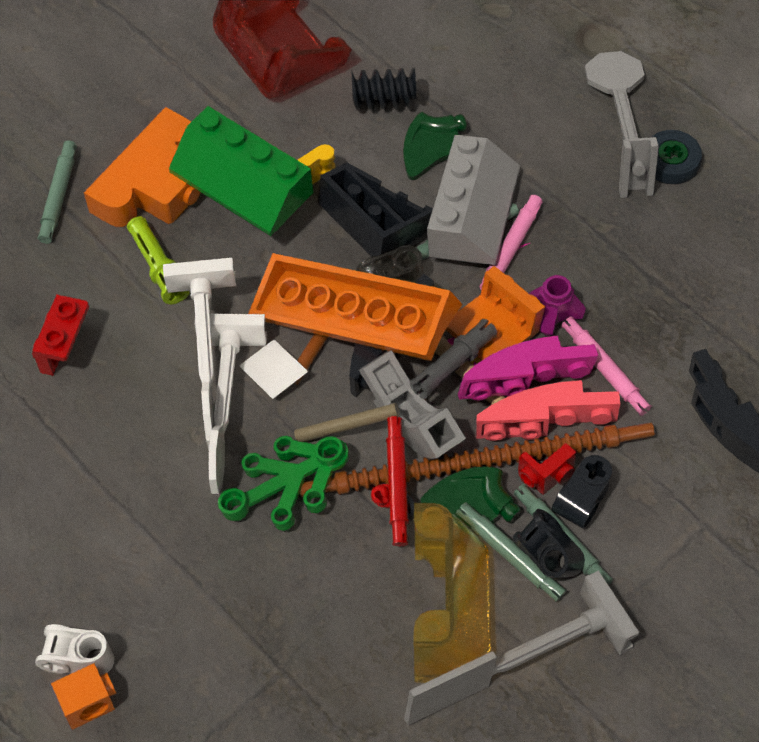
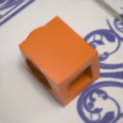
(84, 695)

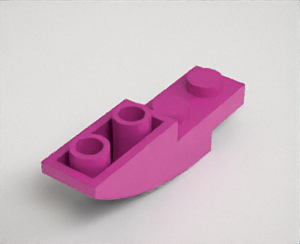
(516, 366)

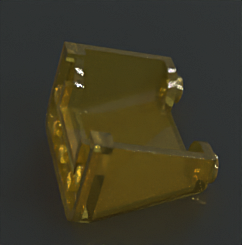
(464, 629)

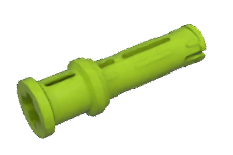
(154, 256)

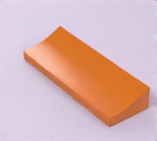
(355, 306)

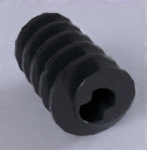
(384, 89)

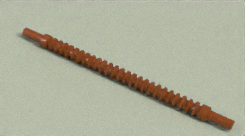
(610, 436)

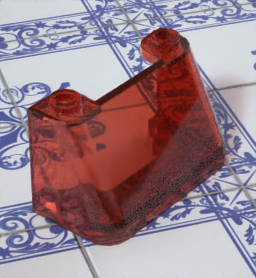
(276, 44)

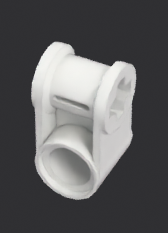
(68, 647)

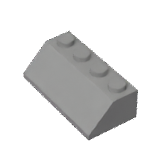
(472, 202)

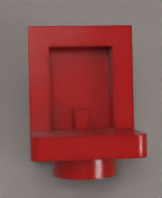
(554, 470)

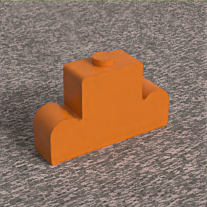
(143, 177)

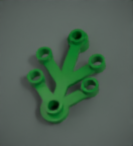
(288, 477)

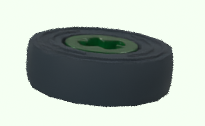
(679, 168)

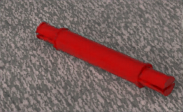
(397, 481)

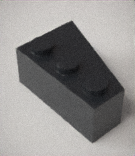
(371, 212)

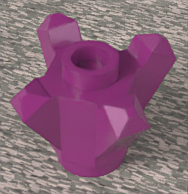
(559, 302)

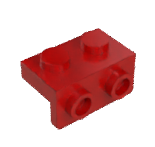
(59, 332)

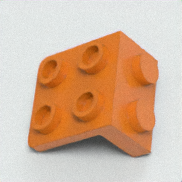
(506, 306)

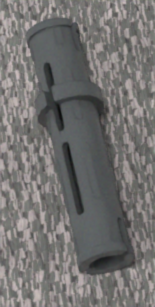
(464, 349)

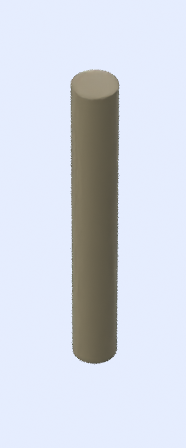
(346, 423)

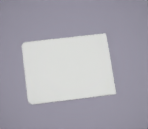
(273, 368)

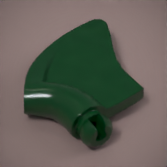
(429, 142)
(480, 489)

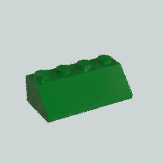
(241, 171)

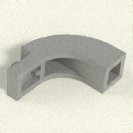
(424, 427)

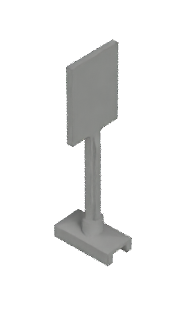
(603, 613)

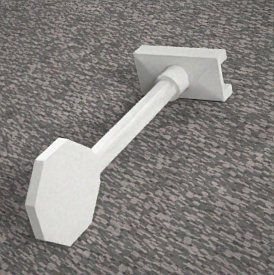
(199, 279)
(228, 333)

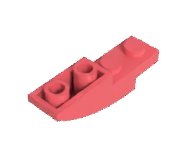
(532, 410)

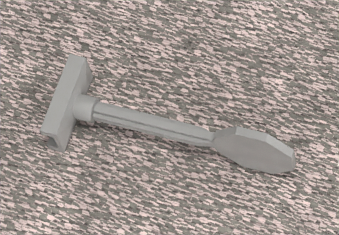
(617, 75)

